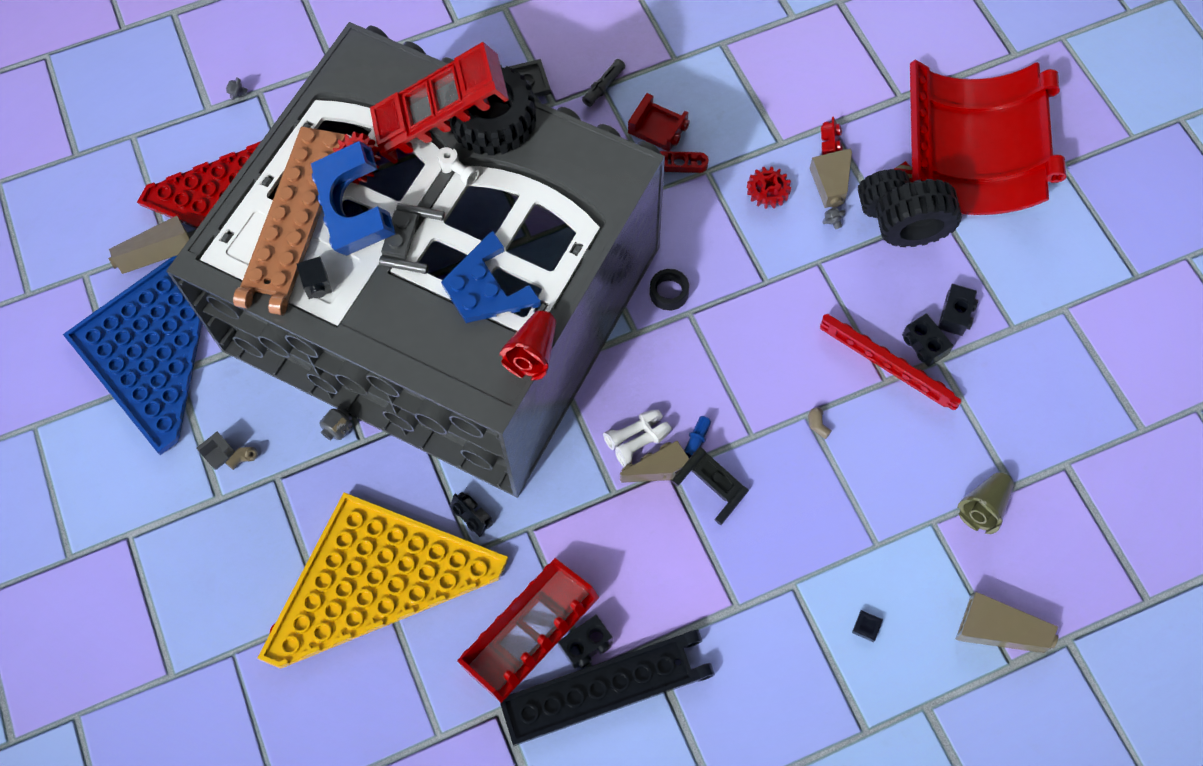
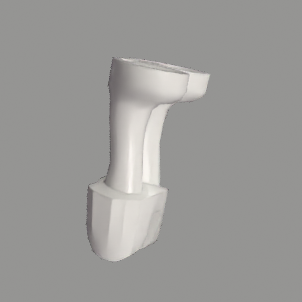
(625, 451)

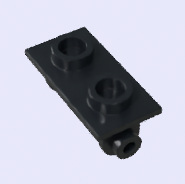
(463, 506)

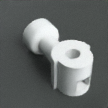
(449, 162)

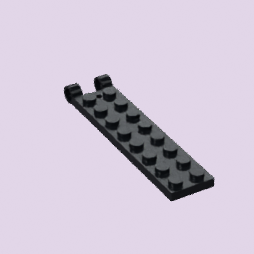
(602, 688)

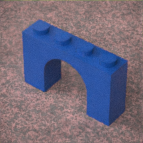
(332, 178)

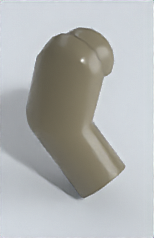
(816, 422)

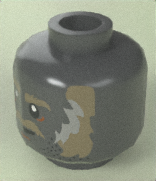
(336, 424)

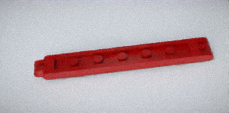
(883, 358)

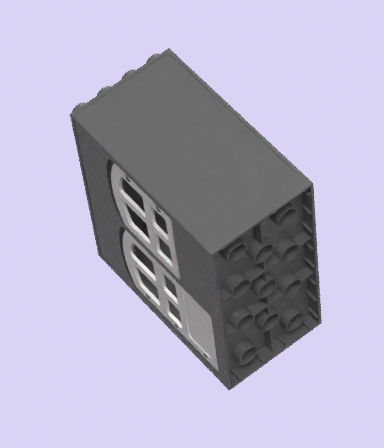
(391, 337)

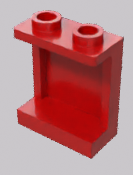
(657, 124)

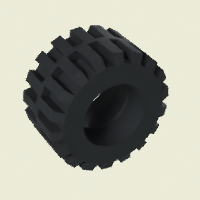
(878, 184)

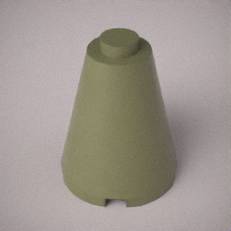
(987, 504)

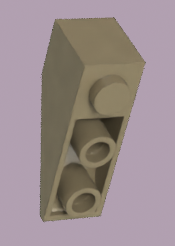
(657, 466)

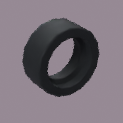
(669, 275)

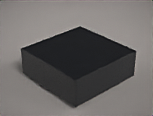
(867, 626)

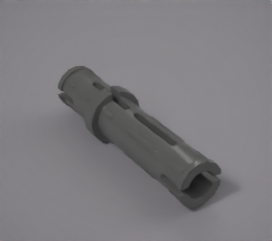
(599, 88)

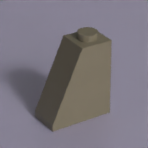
(832, 176)

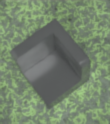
(215, 450)

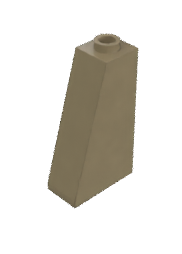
(150, 246)
(1001, 625)

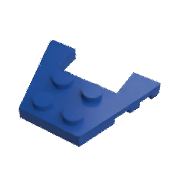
(477, 291)

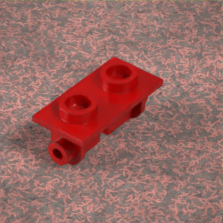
(831, 132)

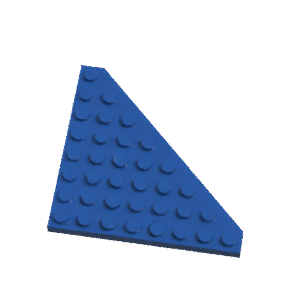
(144, 353)

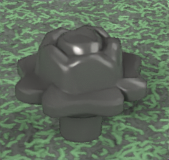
(235, 88)
(833, 217)

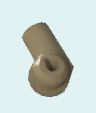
(242, 455)

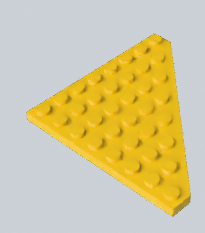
(370, 574)

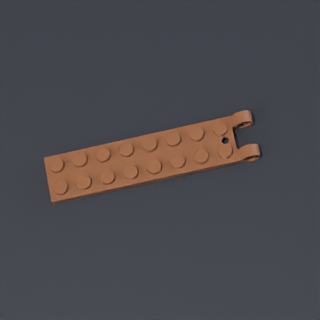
(288, 224)

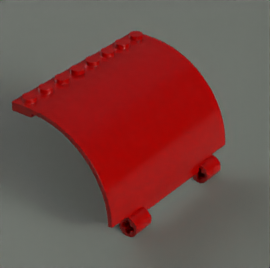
(986, 137)

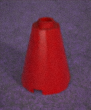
(530, 347)

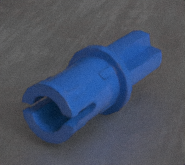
(697, 436)

